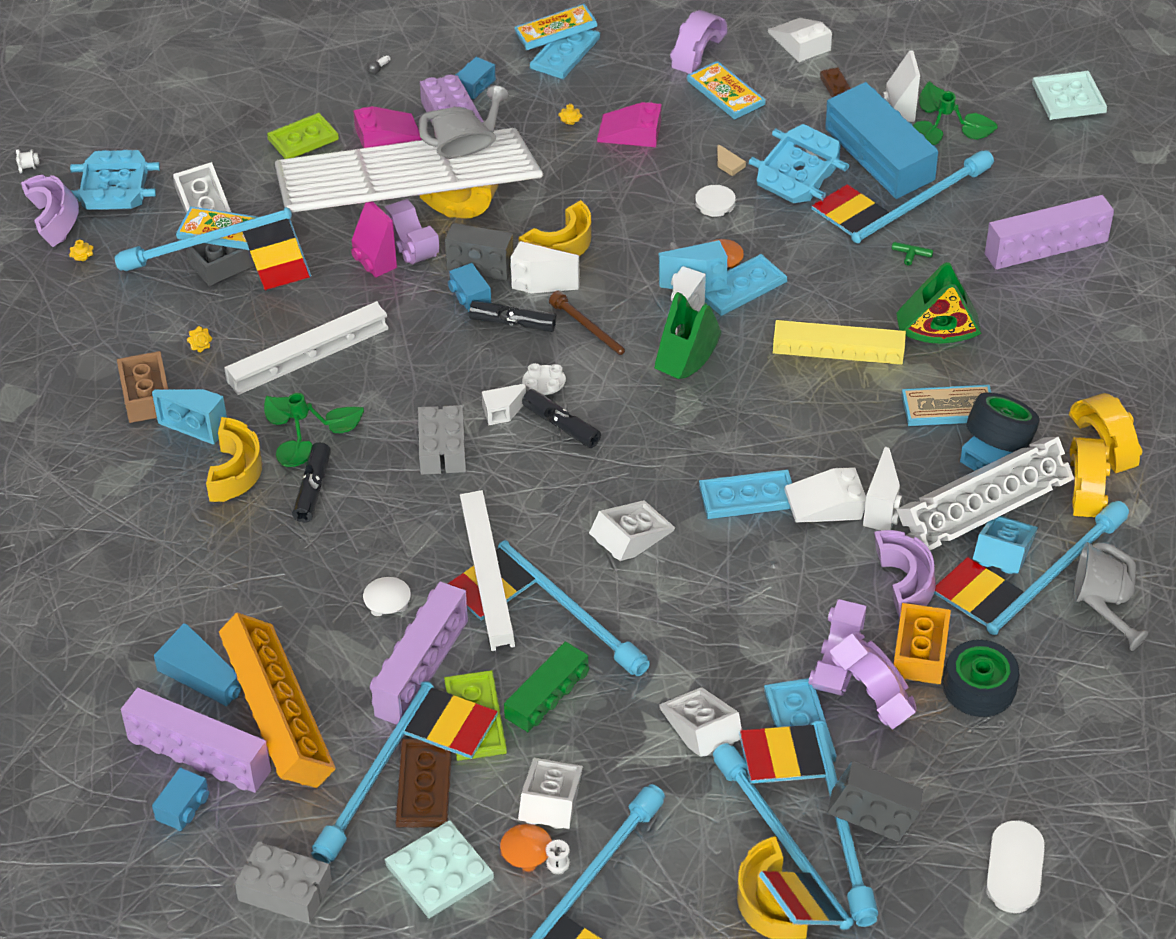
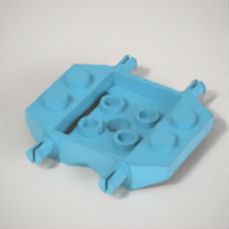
(778, 170)
(97, 188)

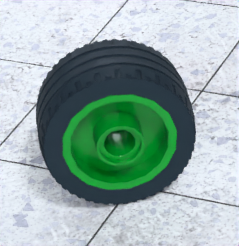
(1002, 422)
(981, 678)

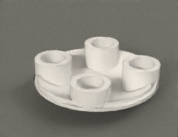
(544, 378)
(386, 596)

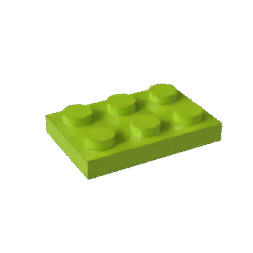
(302, 136)

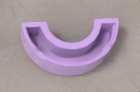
(693, 38)
(59, 204)
(411, 239)
(912, 557)
(844, 620)
(879, 675)

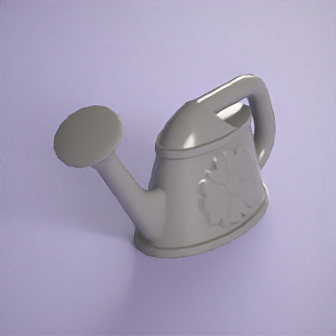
(459, 130)
(1106, 580)

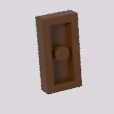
(834, 81)

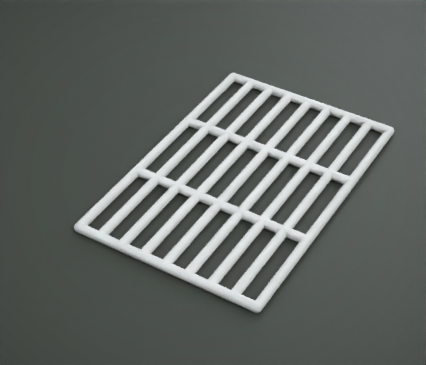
(399, 172)

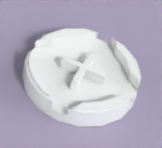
(715, 200)

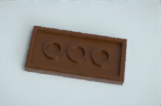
(423, 785)

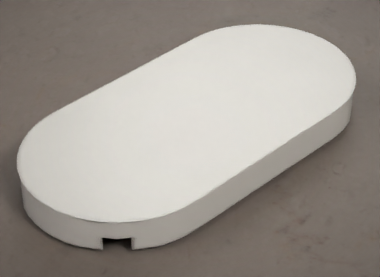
(1015, 866)

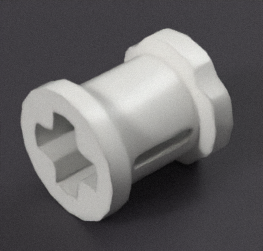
(560, 857)

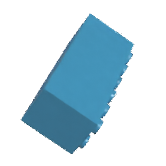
(881, 140)

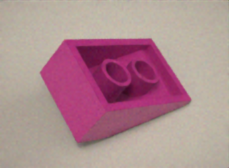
(632, 125)
(384, 127)
(374, 241)

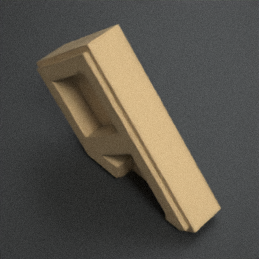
(728, 161)

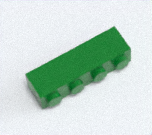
(546, 687)

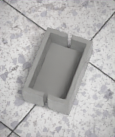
(441, 434)
(283, 882)

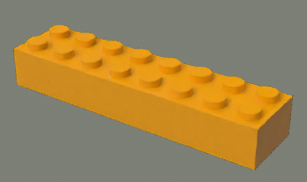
(276, 701)

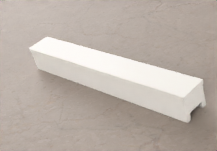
(306, 348)
(487, 570)

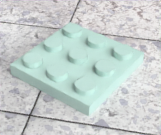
(1069, 95)
(439, 869)

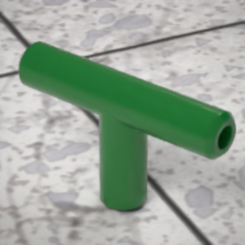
(911, 251)

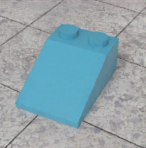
(705, 258)
(190, 412)
(1004, 544)

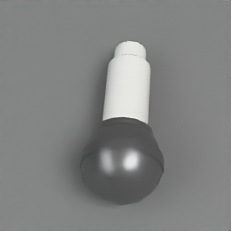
(374, 66)

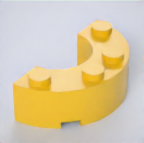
(461, 202)
(572, 239)
(1113, 426)
(1090, 469)
(242, 470)
(755, 899)

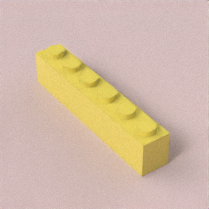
(839, 342)

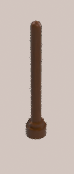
(560, 301)

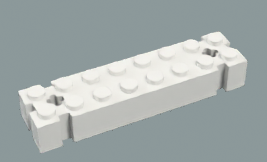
(986, 493)

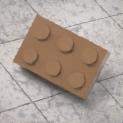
(139, 378)

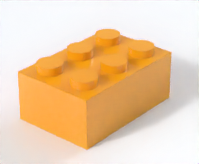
(922, 643)

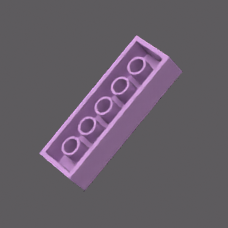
(444, 94)
(1049, 232)
(419, 651)
(196, 740)

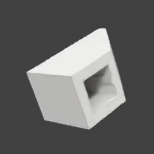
(502, 403)

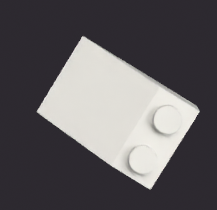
(803, 38)
(903, 88)
(200, 189)
(543, 269)
(691, 285)
(883, 495)
(827, 496)
(630, 529)
(702, 721)
(550, 793)

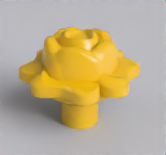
(570, 115)
(81, 251)
(199, 339)

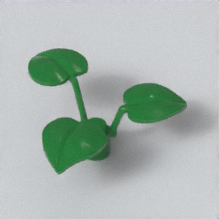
(934, 98)
(279, 411)

